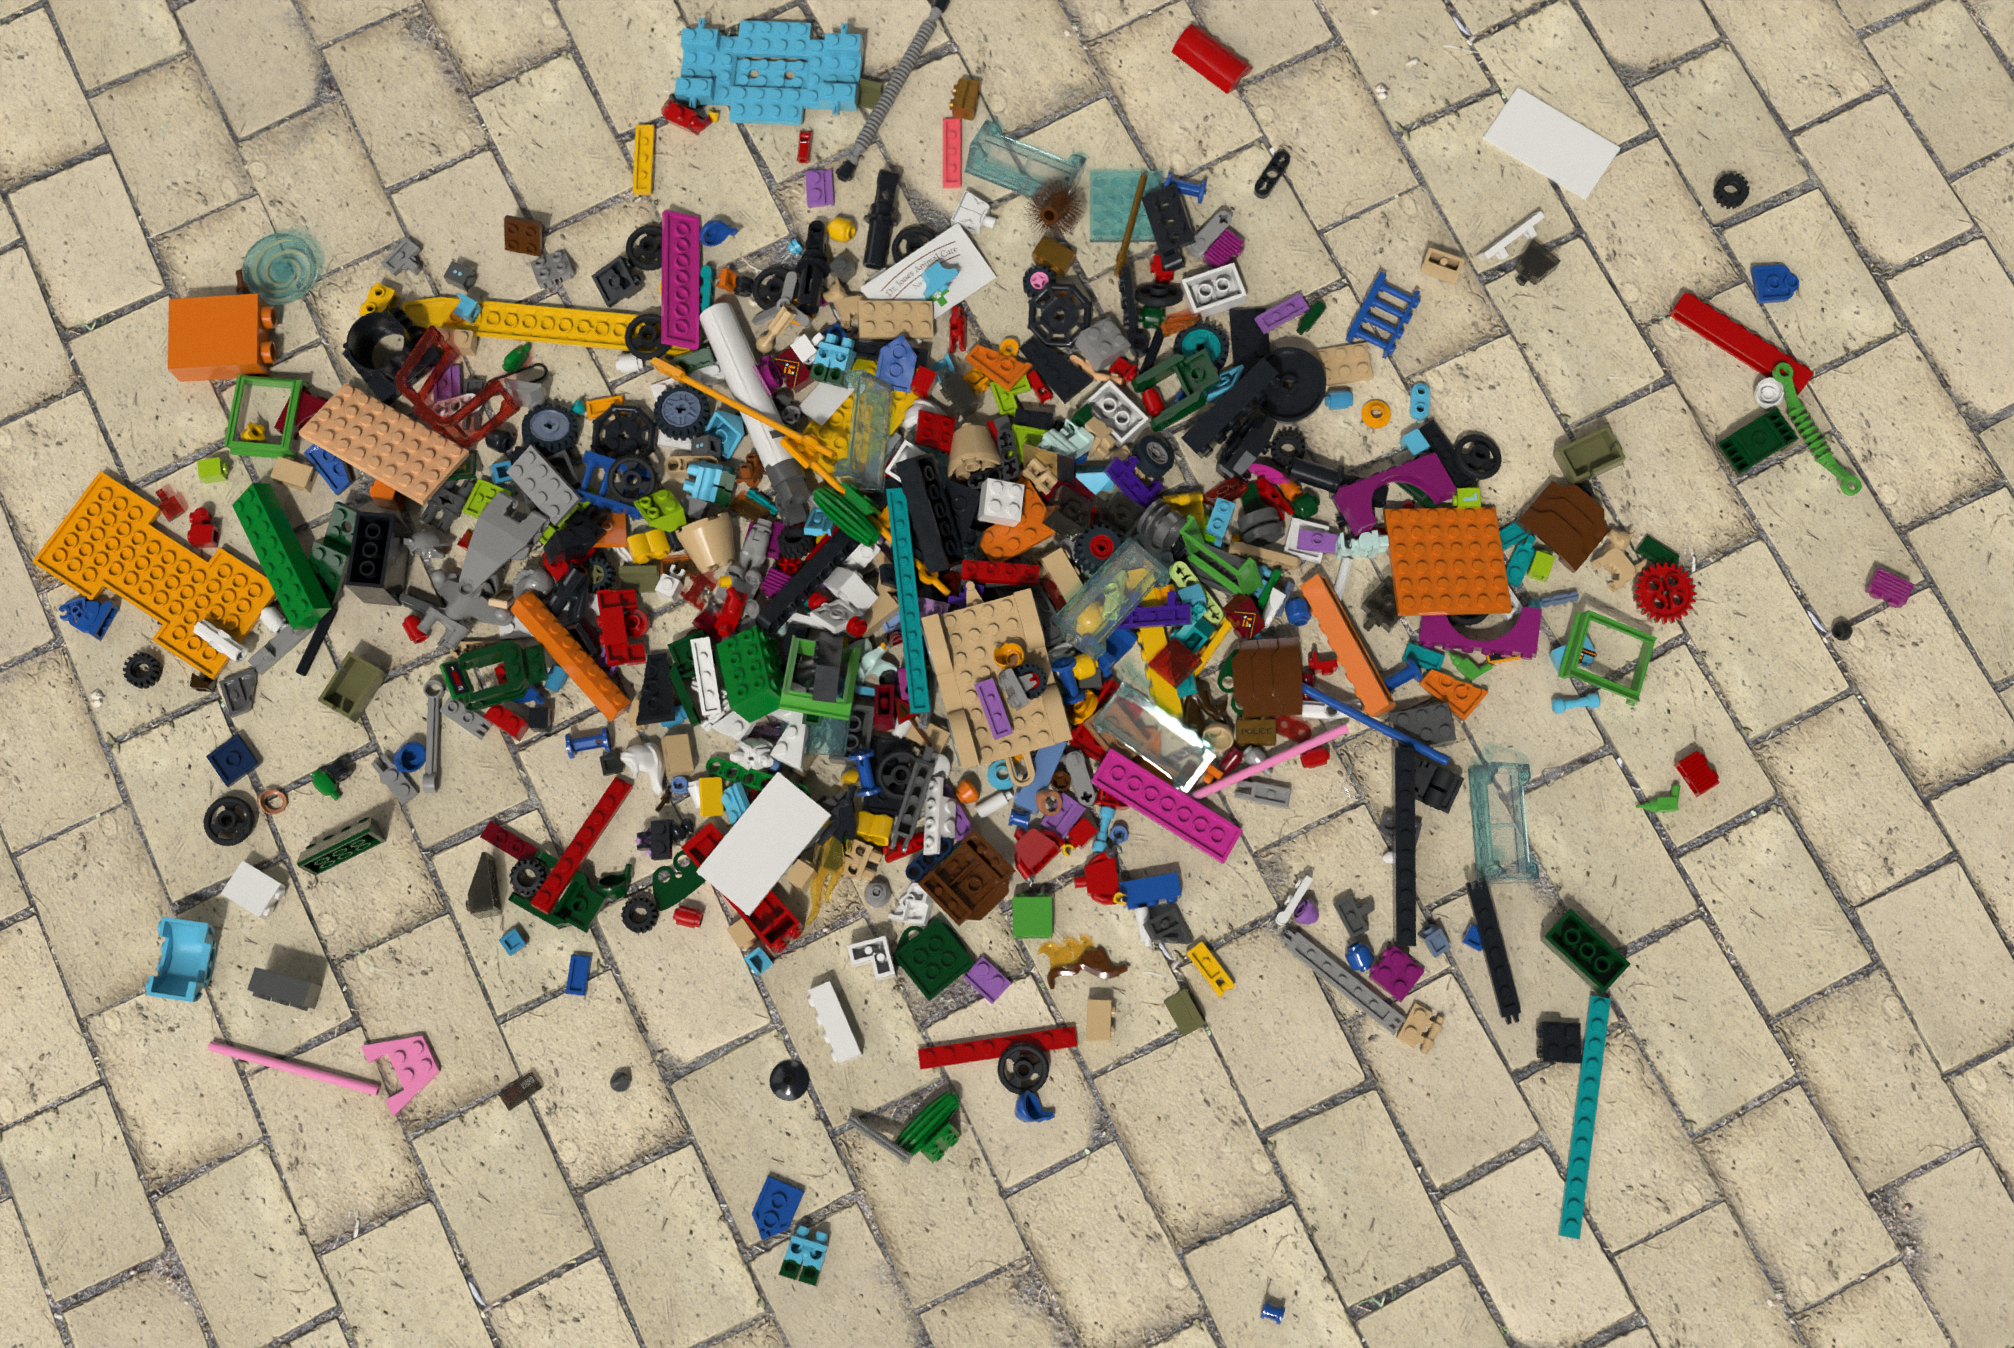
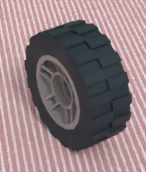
(1153, 456)

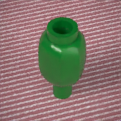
(515, 359)
(325, 784)

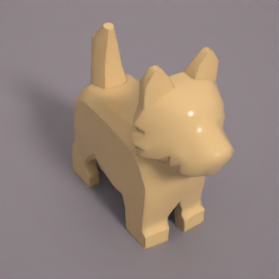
(845, 305)
(1616, 561)

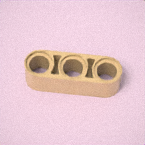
(683, 462)

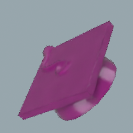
(769, 374)

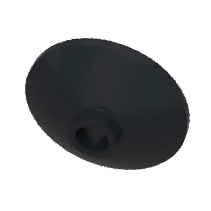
(799, 1082)

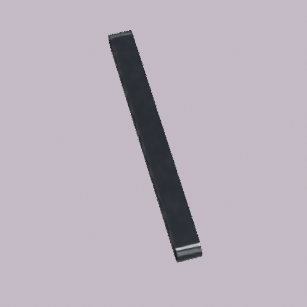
(814, 572)

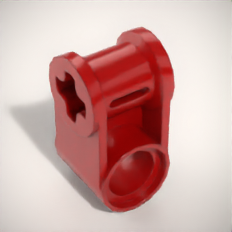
(1108, 801)

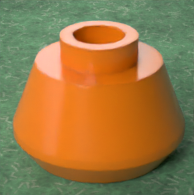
(966, 792)

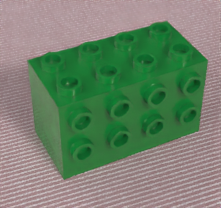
(751, 673)

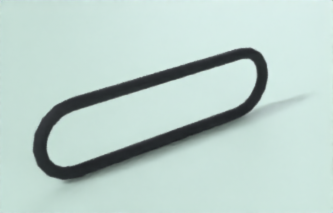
(520, 370)

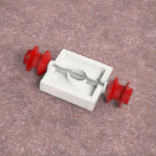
(836, 615)

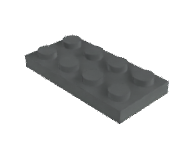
(1206, 579)

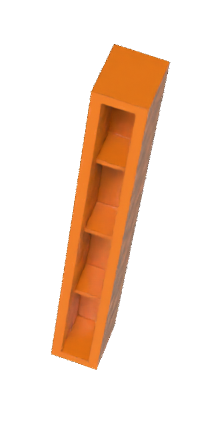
(1348, 646)
(570, 656)

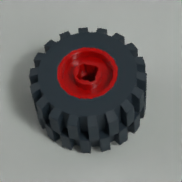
(1096, 547)

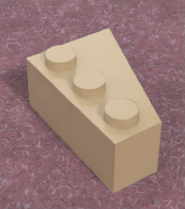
(1061, 571)

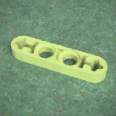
(1191, 577)

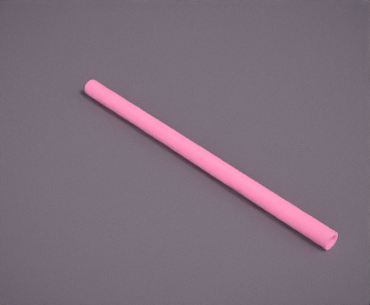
(1269, 762)
(294, 1068)

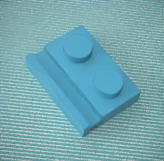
(818, 523)
(735, 802)

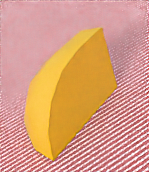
(851, 777)

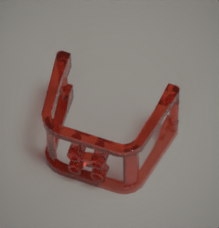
(449, 425)

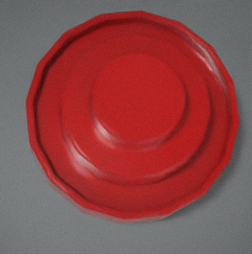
(636, 623)

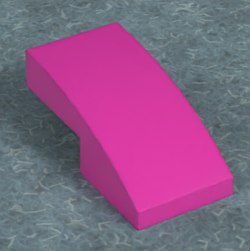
(1270, 474)

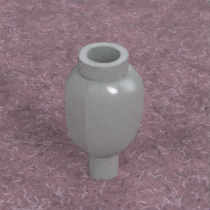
(1255, 755)

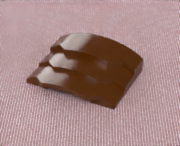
(1566, 522)
(1268, 677)
(969, 880)

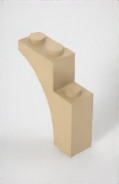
(885, 606)

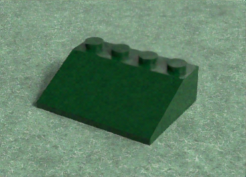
(341, 847)

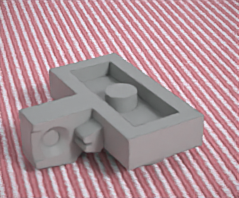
(403, 258)

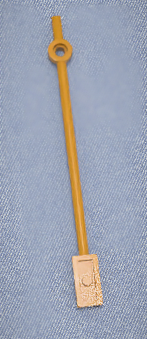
(678, 374)
(810, 458)

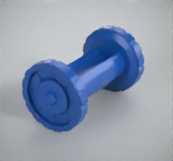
(1187, 188)
(1064, 667)
(1403, 675)
(588, 742)
(865, 772)

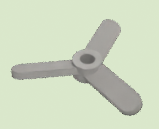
(786, 298)

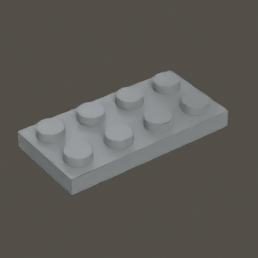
(544, 485)

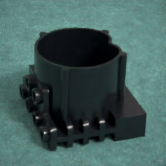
(365, 335)

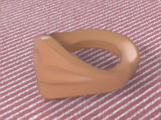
(269, 792)
(1041, 797)

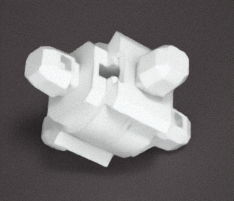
(753, 753)

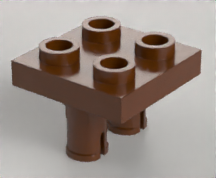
(523, 235)

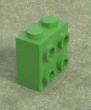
(1032, 916)

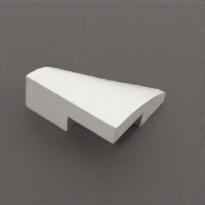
(1272, 606)
(913, 907)

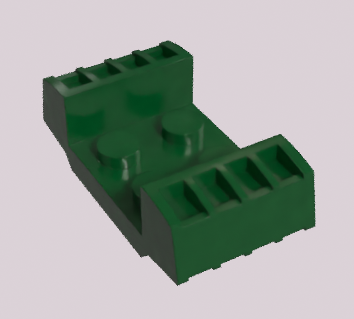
(1757, 442)

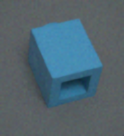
(499, 473)

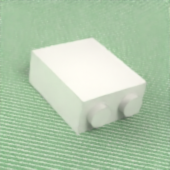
(254, 890)

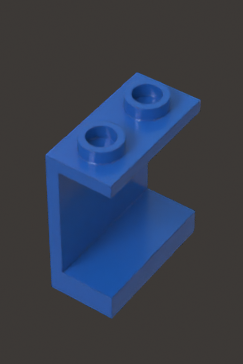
(1117, 646)

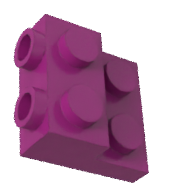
(1396, 973)

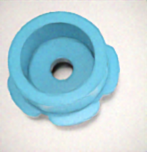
(795, 247)

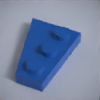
(330, 468)

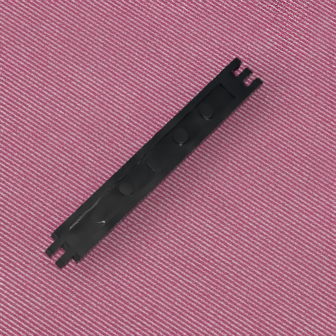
(1493, 951)

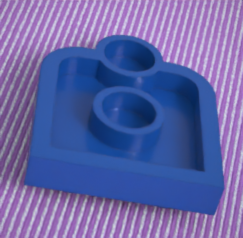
(1773, 283)

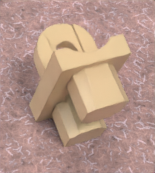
(1042, 482)

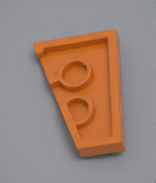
(998, 368)
(1461, 696)

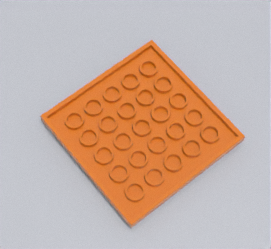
(1447, 561)

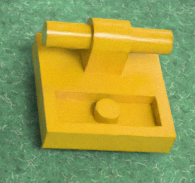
(1187, 504)

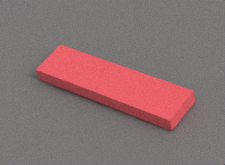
(951, 153)

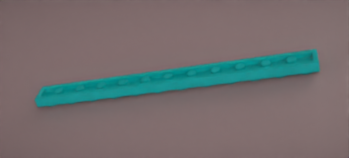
(908, 601)
(1584, 1117)

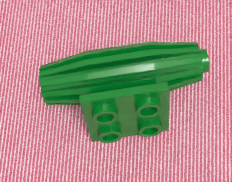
(849, 512)
(930, 1128)

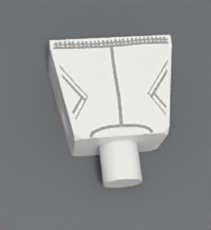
(973, 214)

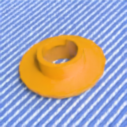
(1373, 422)

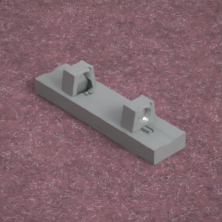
(279, 646)

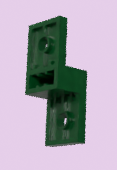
(331, 553)

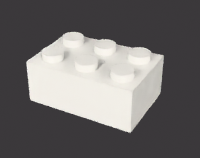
(1213, 291)
(1118, 413)

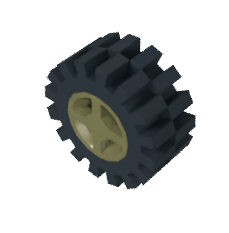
(606, 574)

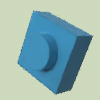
(512, 942)

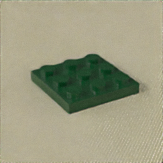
(933, 959)

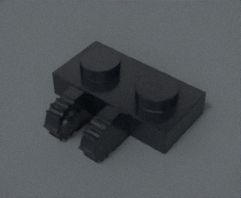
(579, 519)
(660, 840)

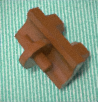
(750, 471)

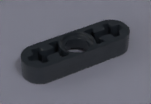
(1271, 183)

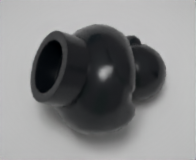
(679, 831)

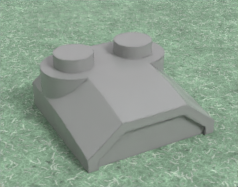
(526, 393)

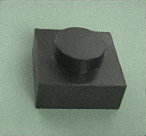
(611, 764)

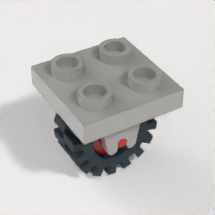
(1023, 684)

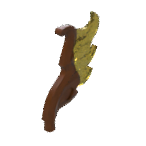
(1076, 957)

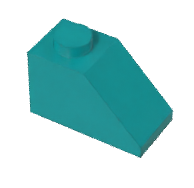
(1198, 635)

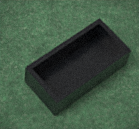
(826, 667)

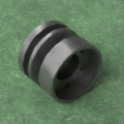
(1161, 524)

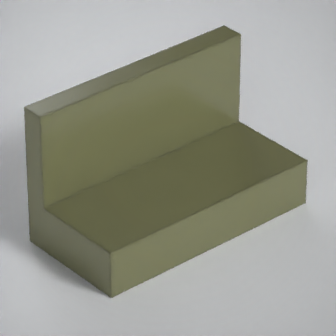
(869, 93)
(641, 578)
(1184, 1013)

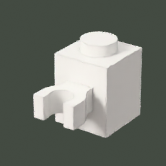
(807, 348)
(670, 585)

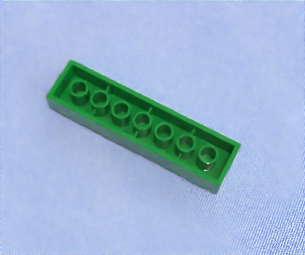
(281, 556)

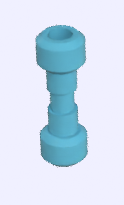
(1592, 700)
(1106, 814)

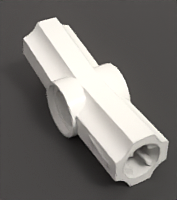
(220, 641)
(1317, 710)

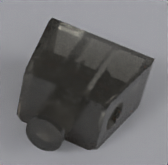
(1535, 264)

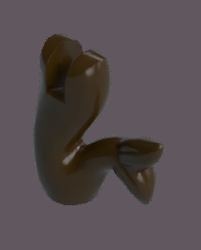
(1191, 711)

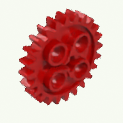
(1682, 590)

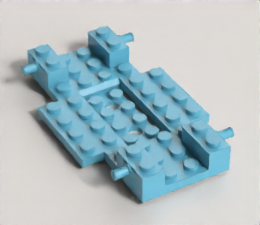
(717, 77)

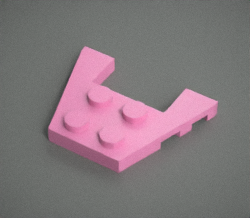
(412, 1063)

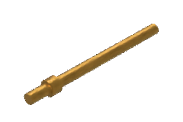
(1121, 257)

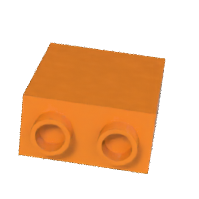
(220, 337)

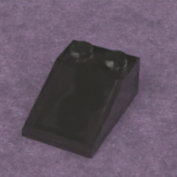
(484, 890)

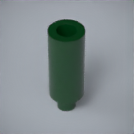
(1311, 317)

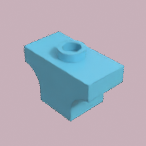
(937, 279)

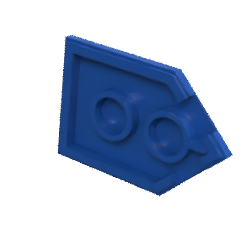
(897, 364)
(776, 1207)

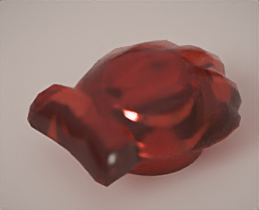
(952, 581)

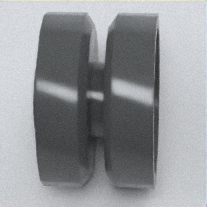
(1261, 527)

